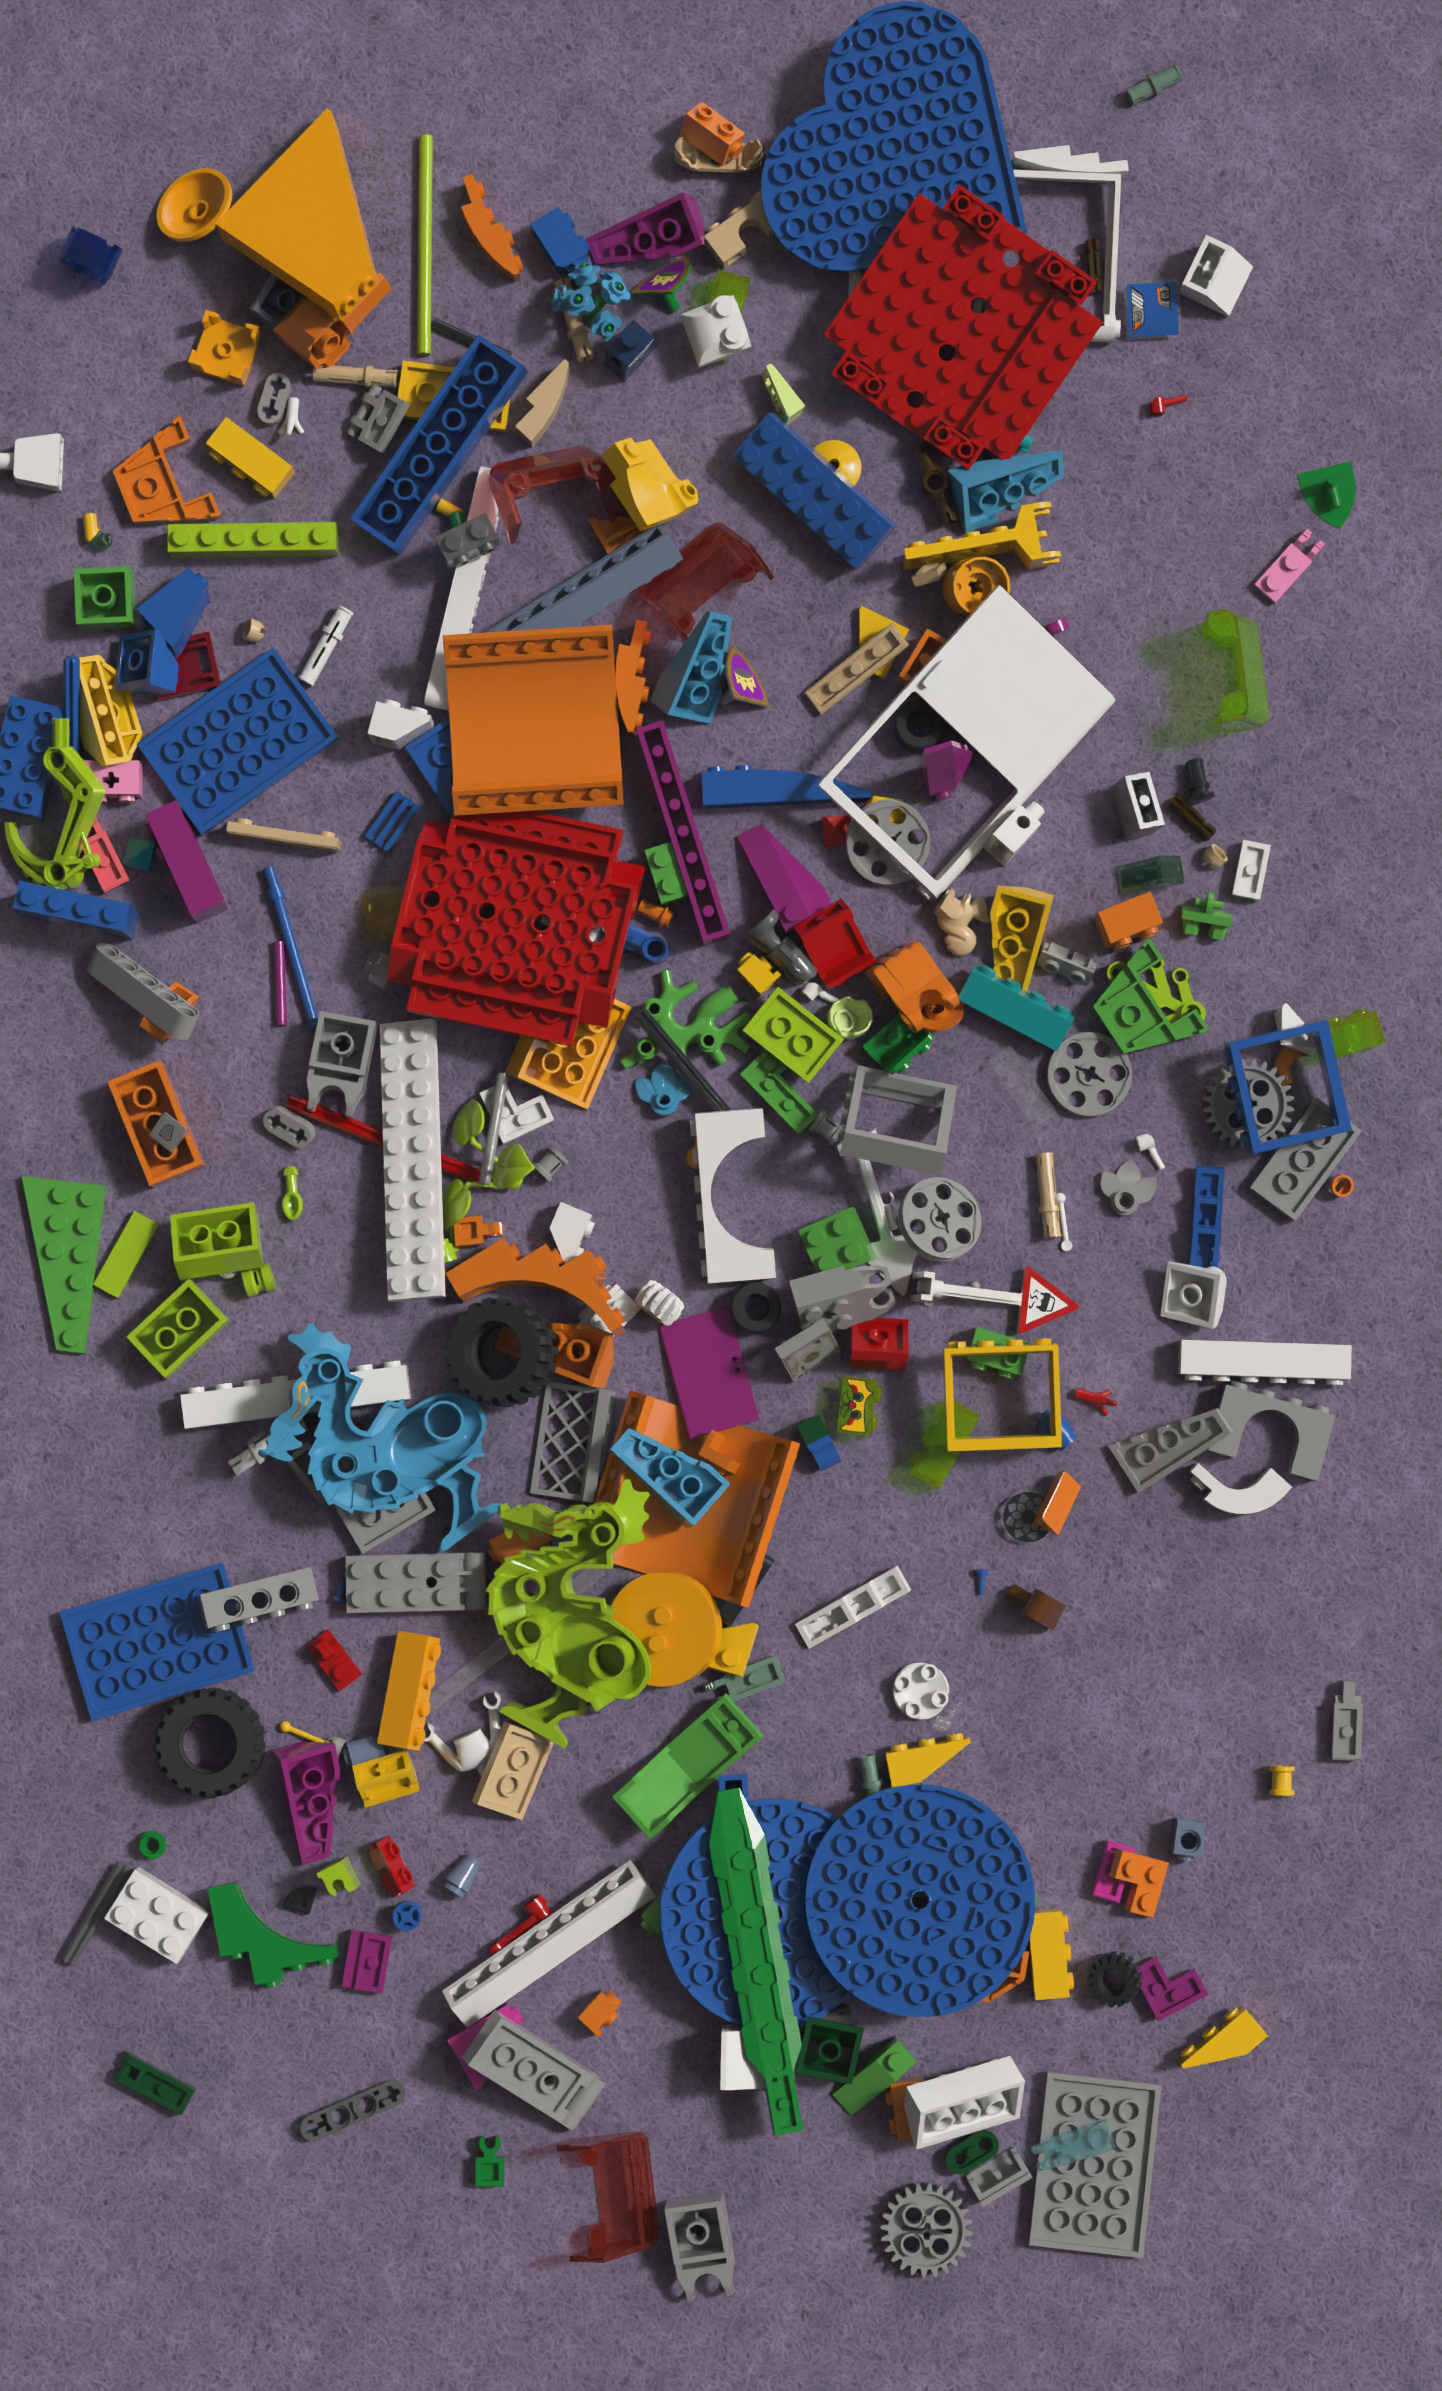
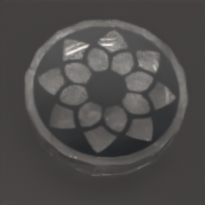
(1018, 1517)

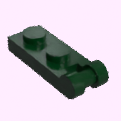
(154, 2083)

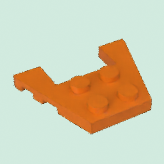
(151, 487)

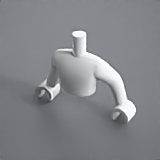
(473, 1748)

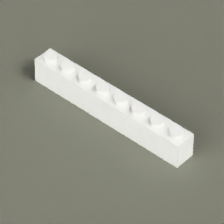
(270, 1400)
(548, 1944)

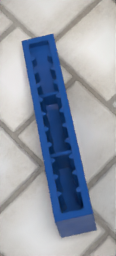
(767, 788)

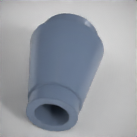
(462, 1876)

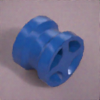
(404, 1919)

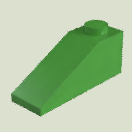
(875, 2075)

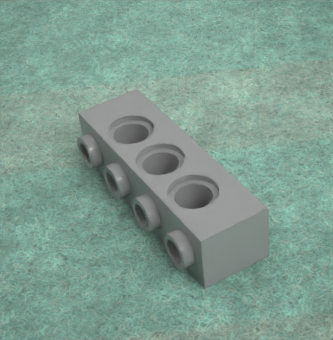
(213, 1602)

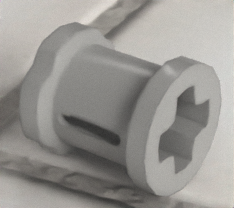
(826, 1127)
(550, 1163)

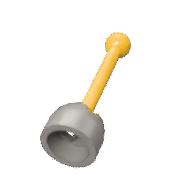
(339, 1742)

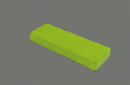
(126, 1254)

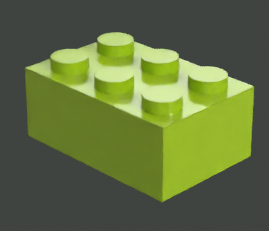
(216, 1241)
(178, 1329)

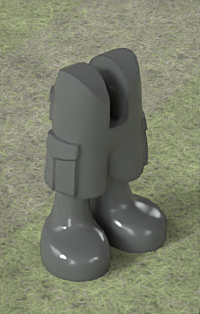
(782, 953)

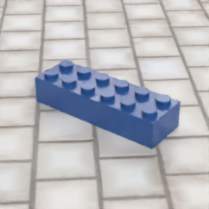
(814, 490)

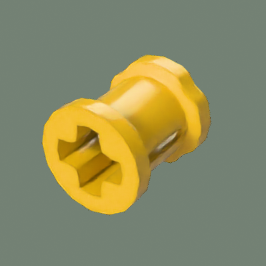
(1281, 1780)

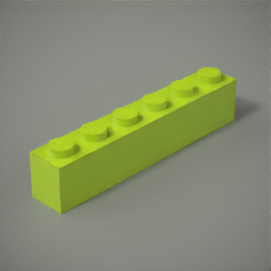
(253, 540)

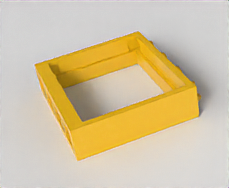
(1012, 1346)

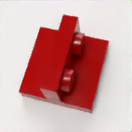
(880, 1344)

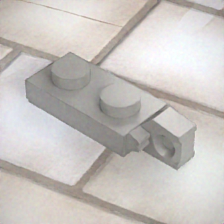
(1346, 1724)

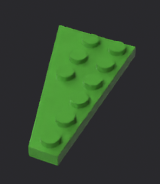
(67, 1239)

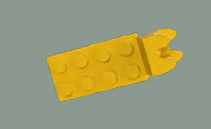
(1021, 539)

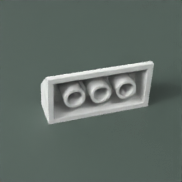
(964, 2102)

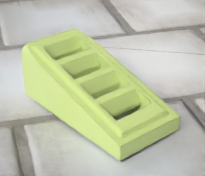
(783, 397)

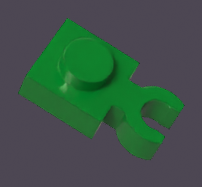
(490, 2167)

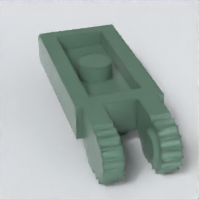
(756, 1678)

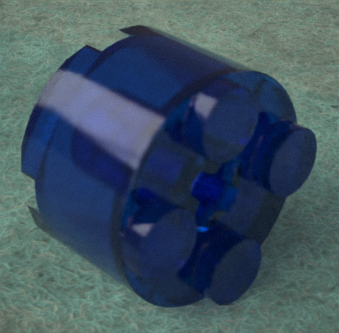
(89, 253)

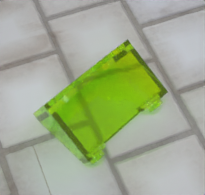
(1249, 705)

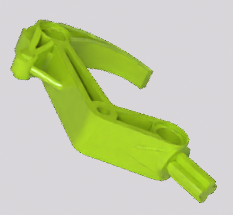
(85, 797)

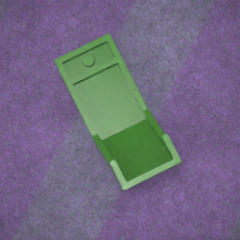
(687, 1766)

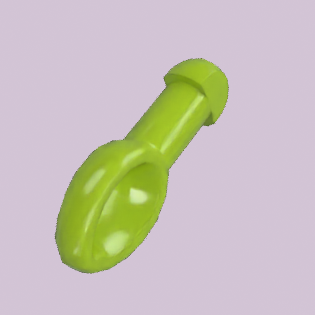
(292, 1201)

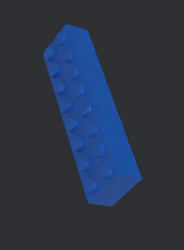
(439, 444)

